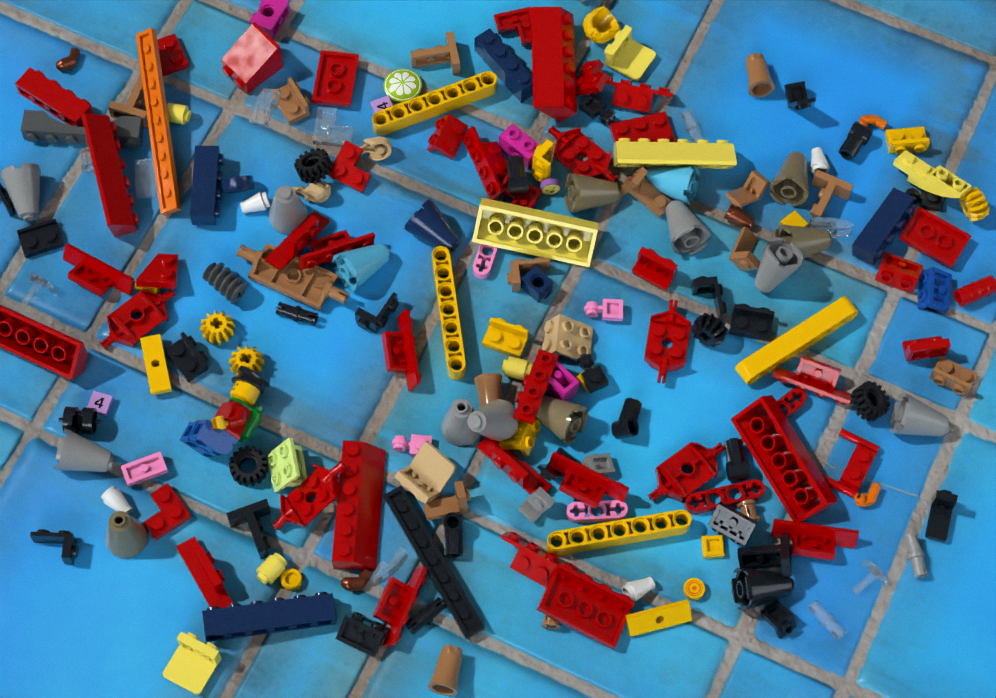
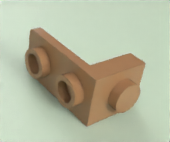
(750, 192)
(741, 253)
(524, 266)
(441, 507)

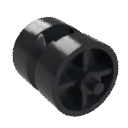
(80, 420)

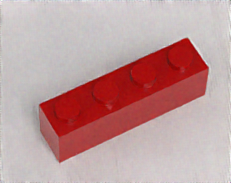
(52, 97)

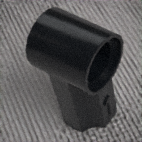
(857, 137)
(516, 178)
(627, 424)
(736, 466)
(453, 536)

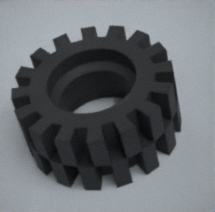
(313, 165)
(864, 407)
(246, 454)

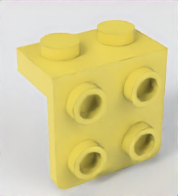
(628, 55)
(192, 663)

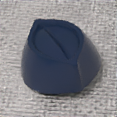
(237, 184)

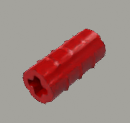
(975, 291)

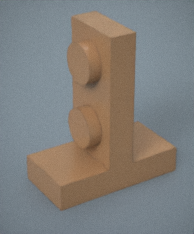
(438, 55)
(133, 106)
(829, 186)
(645, 192)

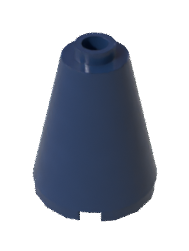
(432, 227)

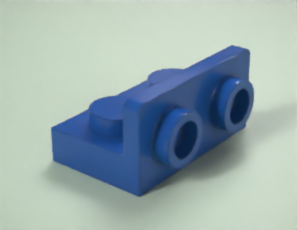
(934, 289)

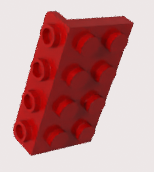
(585, 605)

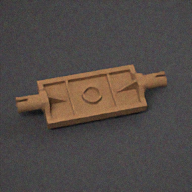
(306, 286)

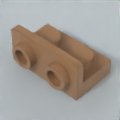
(292, 103)
(953, 376)

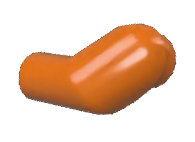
(874, 120)
(868, 499)

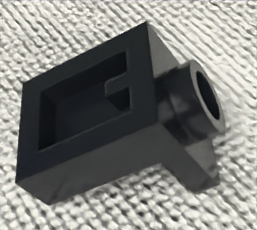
(779, 618)

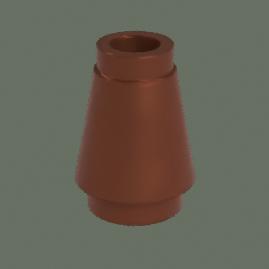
(738, 217)

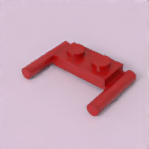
(857, 465)

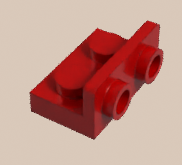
(899, 272)
(925, 348)

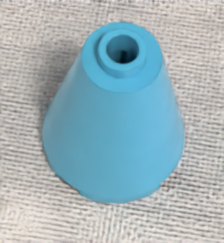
(675, 181)
(360, 264)

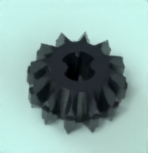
(709, 330)

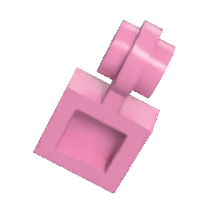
(611, 309)
(400, 443)

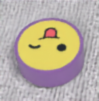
(550, 186)

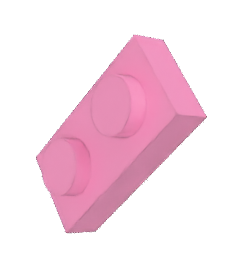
(144, 469)

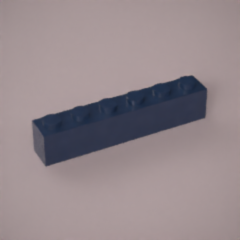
(269, 617)

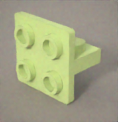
(287, 465)

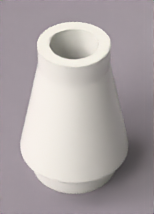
(818, 161)
(256, 203)
(115, 500)
(638, 588)

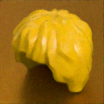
(601, 25)

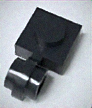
(595, 106)
(927, 200)
(594, 377)

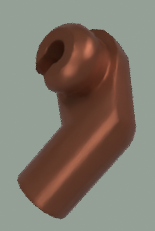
(68, 62)
(356, 583)

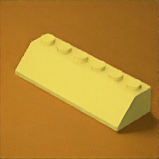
(680, 153)
(535, 232)

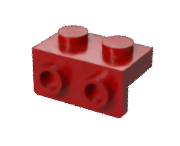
(447, 136)
(655, 268)

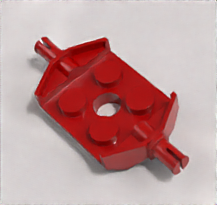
(574, 143)
(669, 327)
(128, 330)
(677, 484)
(297, 506)

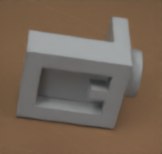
(600, 463)
(536, 504)

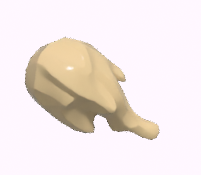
(378, 147)
(315, 192)

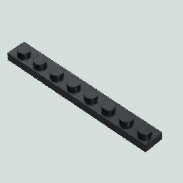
(433, 560)

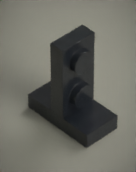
(251, 515)
(768, 556)

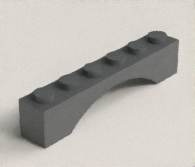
(41, 127)

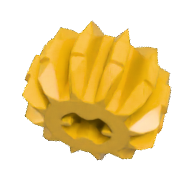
(974, 204)
(222, 333)
(250, 355)

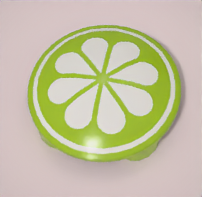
(402, 85)

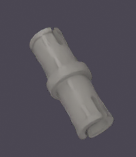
(916, 555)

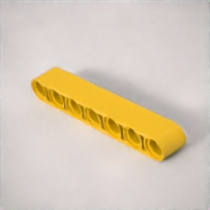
(428, 110)
(451, 321)
(796, 340)
(626, 525)

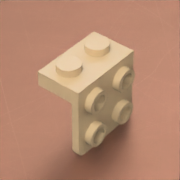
(567, 337)
(427, 473)

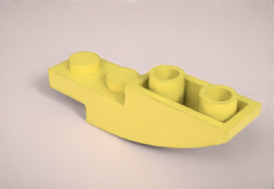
(933, 180)

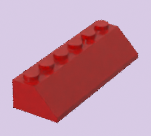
(553, 62)
(109, 174)
(41, 344)
(784, 459)
(359, 507)

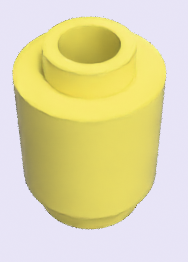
(178, 113)
(516, 367)
(271, 568)

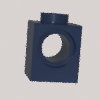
(533, 277)

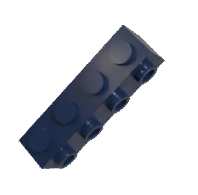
(504, 64)
(206, 185)
(883, 226)

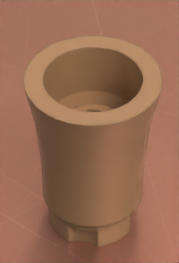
(758, 76)
(488, 387)
(447, 671)

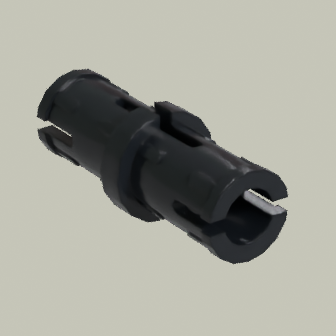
(297, 313)
(426, 615)

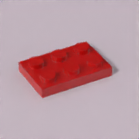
(335, 79)
(651, 126)
(935, 237)

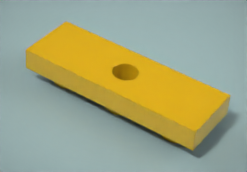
(154, 354)
(658, 617)

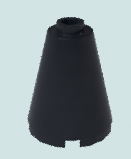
(758, 587)

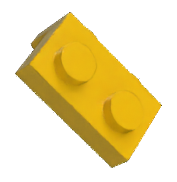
(542, 161)

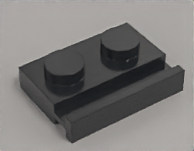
(40, 238)

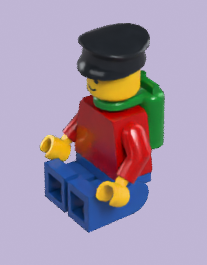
(233, 420)

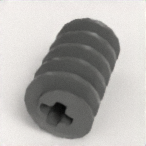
(224, 282)

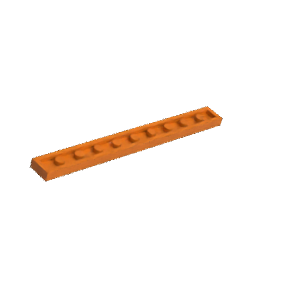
(158, 122)

